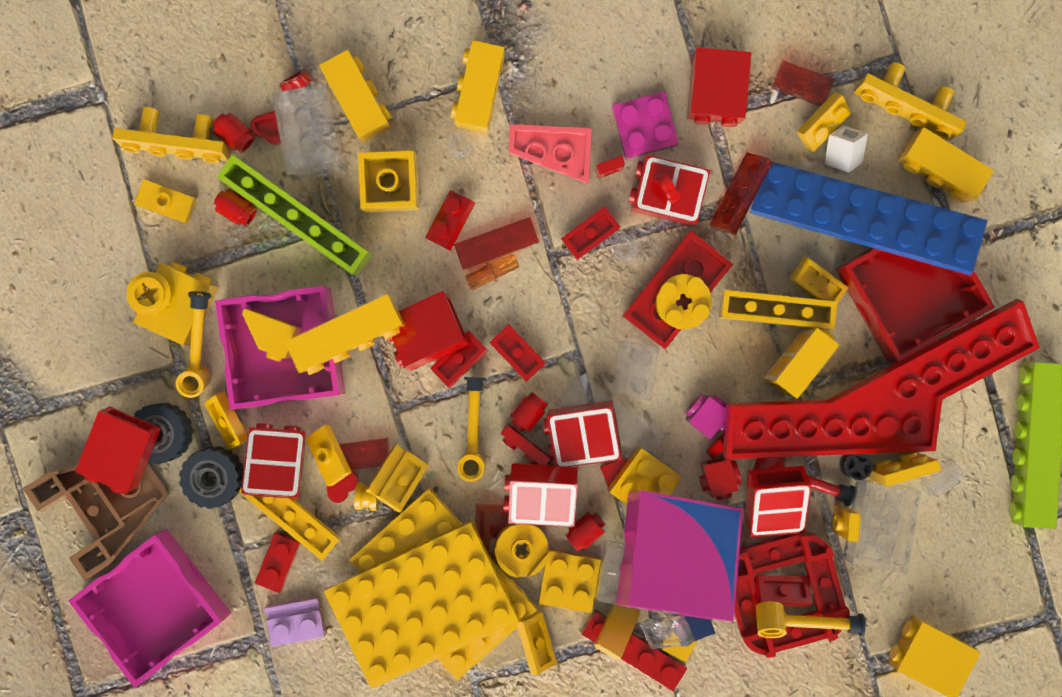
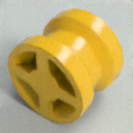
(364, 499)

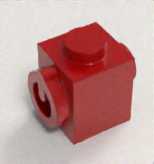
(720, 477)

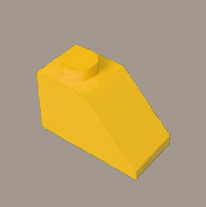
(270, 333)

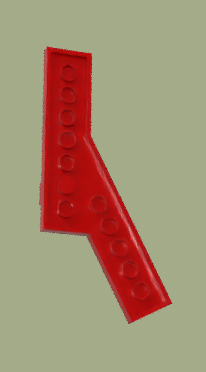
(889, 410)

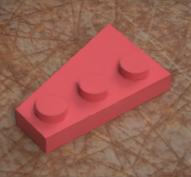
(553, 147)

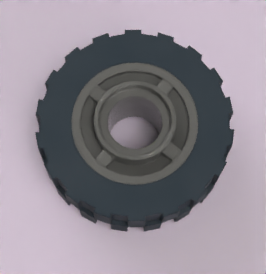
(175, 428)
(198, 486)

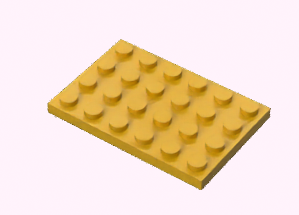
(418, 524)
(421, 604)

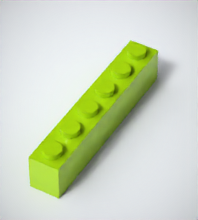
(294, 215)
(1037, 446)

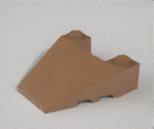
(107, 515)

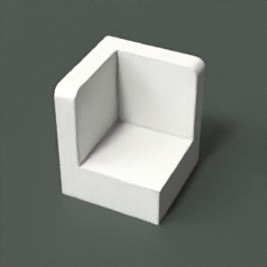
(846, 148)

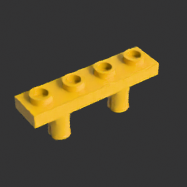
(917, 111)
(182, 147)

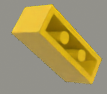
(478, 86)
(356, 95)
(945, 166)

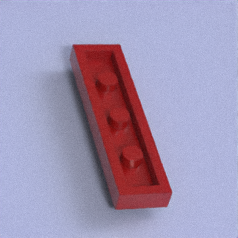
(638, 654)

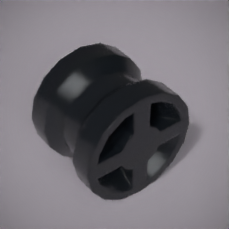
(861, 468)

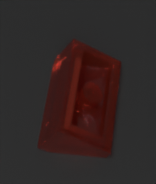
(490, 522)

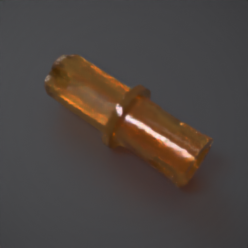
(492, 271)

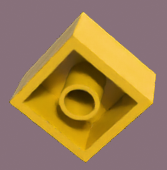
(388, 181)

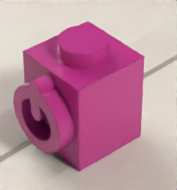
(707, 414)

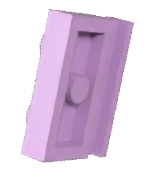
(295, 621)

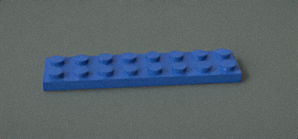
(870, 217)

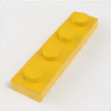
(298, 523)

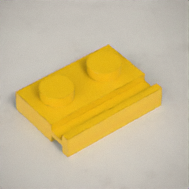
(397, 478)

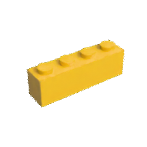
(778, 310)
(344, 334)

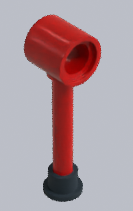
(841, 492)

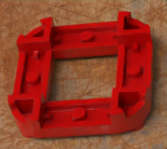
(822, 579)

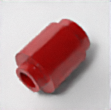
(233, 132)
(235, 207)
(528, 412)
(586, 531)

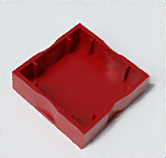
(909, 300)

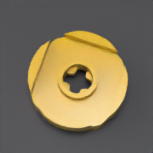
(697, 310)
(521, 565)

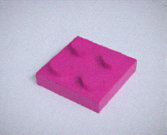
(645, 125)

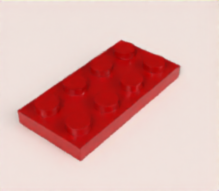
(690, 257)

